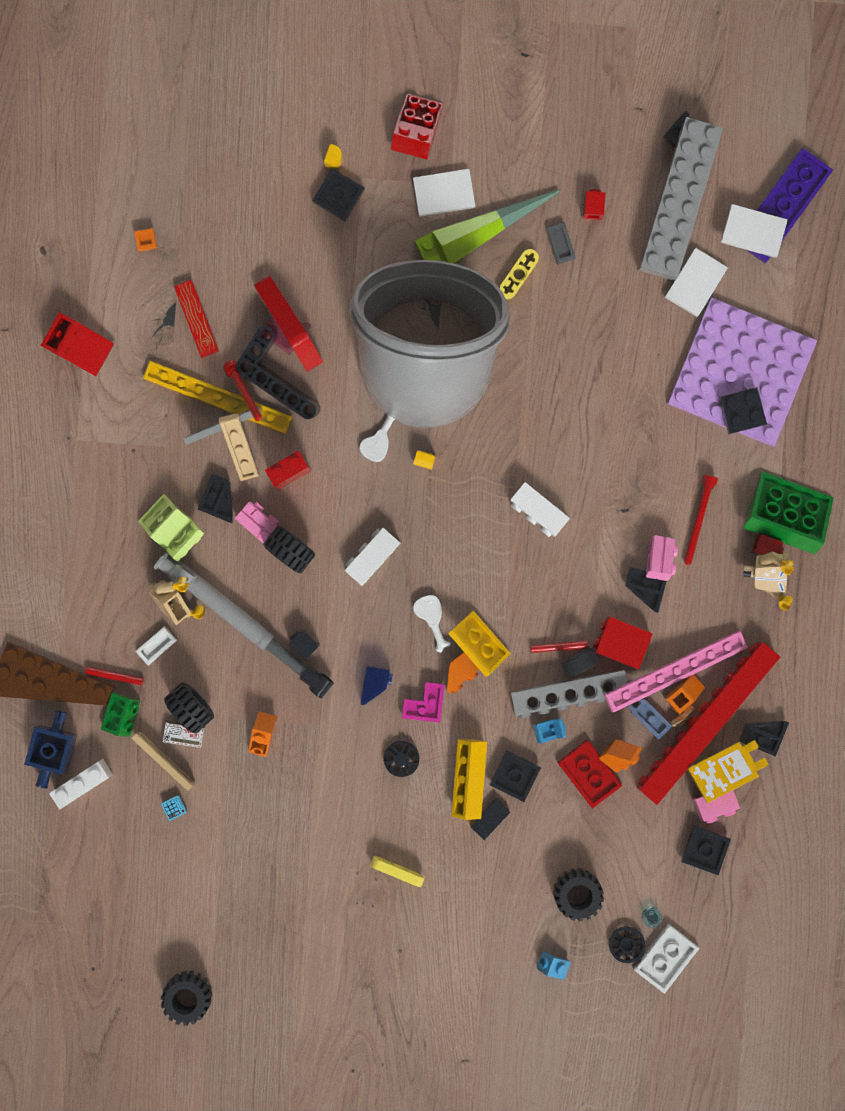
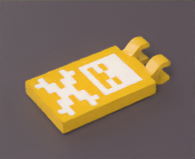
(726, 771)

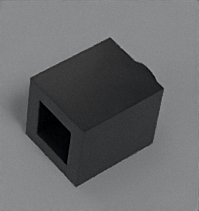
(303, 644)

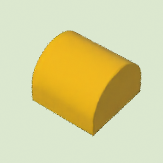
(333, 157)
(424, 459)

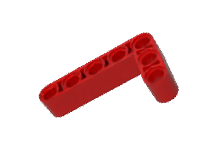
(288, 323)

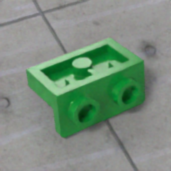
(120, 715)

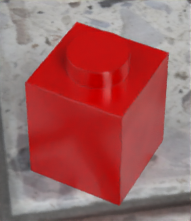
(594, 204)
(765, 544)

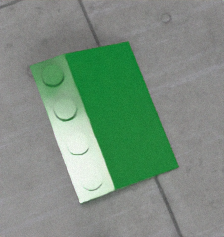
(789, 513)

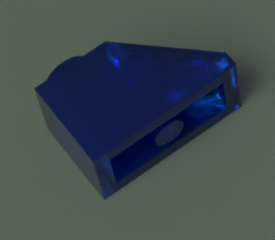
(375, 683)

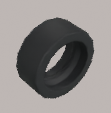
(580, 662)

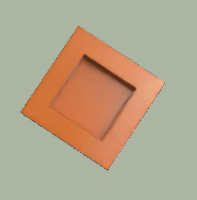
(145, 240)

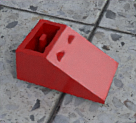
(416, 126)
(77, 344)

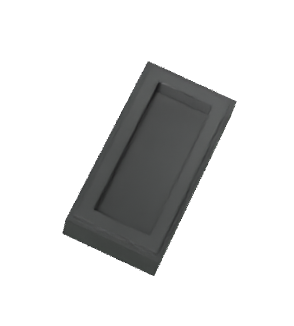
(560, 243)

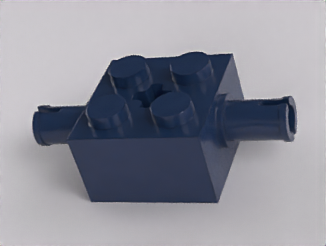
(41, 757)

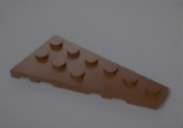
(39, 678)

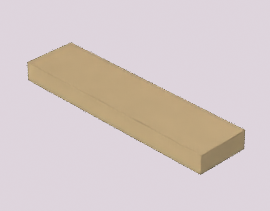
(238, 446)
(163, 760)

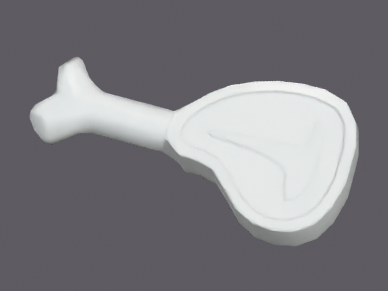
(376, 447)
(430, 609)

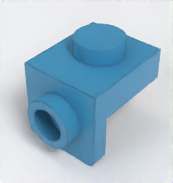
(549, 730)
(553, 965)

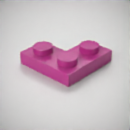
(429, 708)

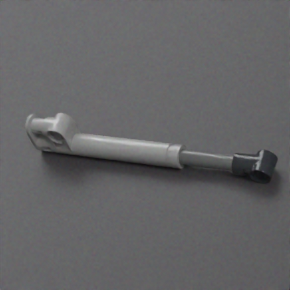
(242, 622)

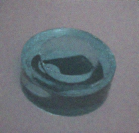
(651, 917)

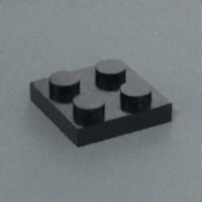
(338, 195)
(742, 410)
(515, 776)
(705, 850)

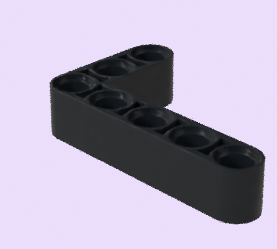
(271, 377)

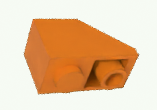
(460, 670)
(684, 694)
(262, 734)
(620, 755)

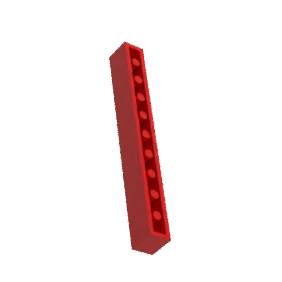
(708, 722)

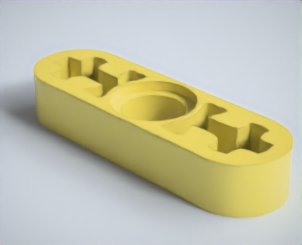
(522, 260)
(397, 871)

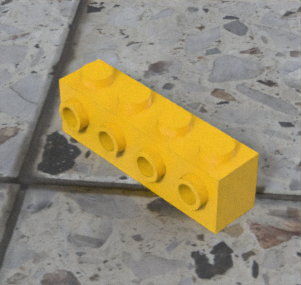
(469, 779)

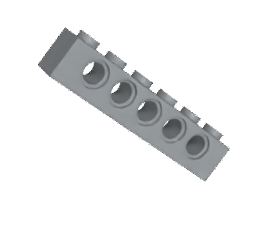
(520, 697)

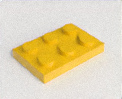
(479, 643)

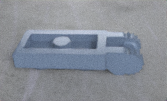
(650, 718)

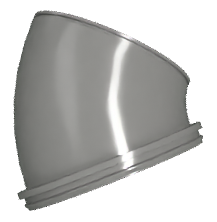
(421, 381)

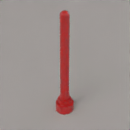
(231, 371)
(708, 484)

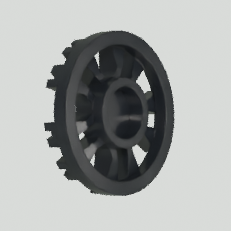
(401, 758)
(626, 944)

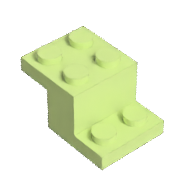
(170, 527)

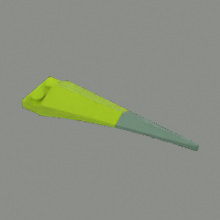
(462, 238)

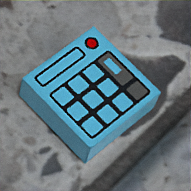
(174, 807)

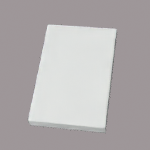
(444, 192)
(754, 231)
(696, 282)
(666, 958)

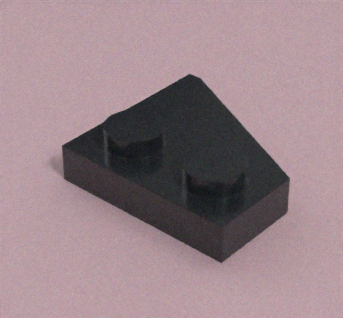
(218, 499)
(766, 734)

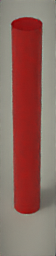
(559, 646)
(114, 676)

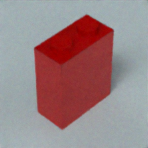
(287, 470)
(622, 642)

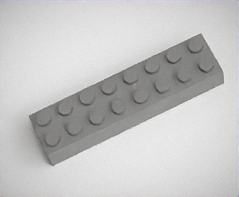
(680, 198)

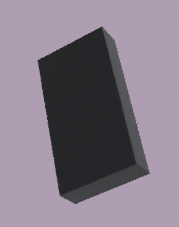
(490, 819)

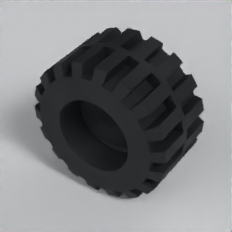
(289, 549)
(189, 708)
(582, 910)
(175, 1008)

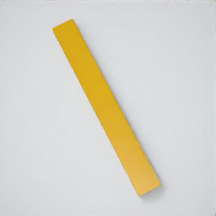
(213, 395)

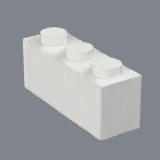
(538, 510)
(371, 556)
(81, 784)

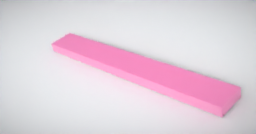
(675, 671)

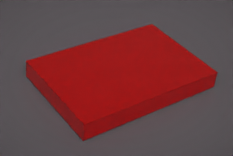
(589, 774)

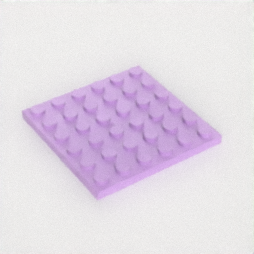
(737, 354)

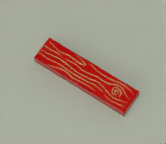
(196, 319)

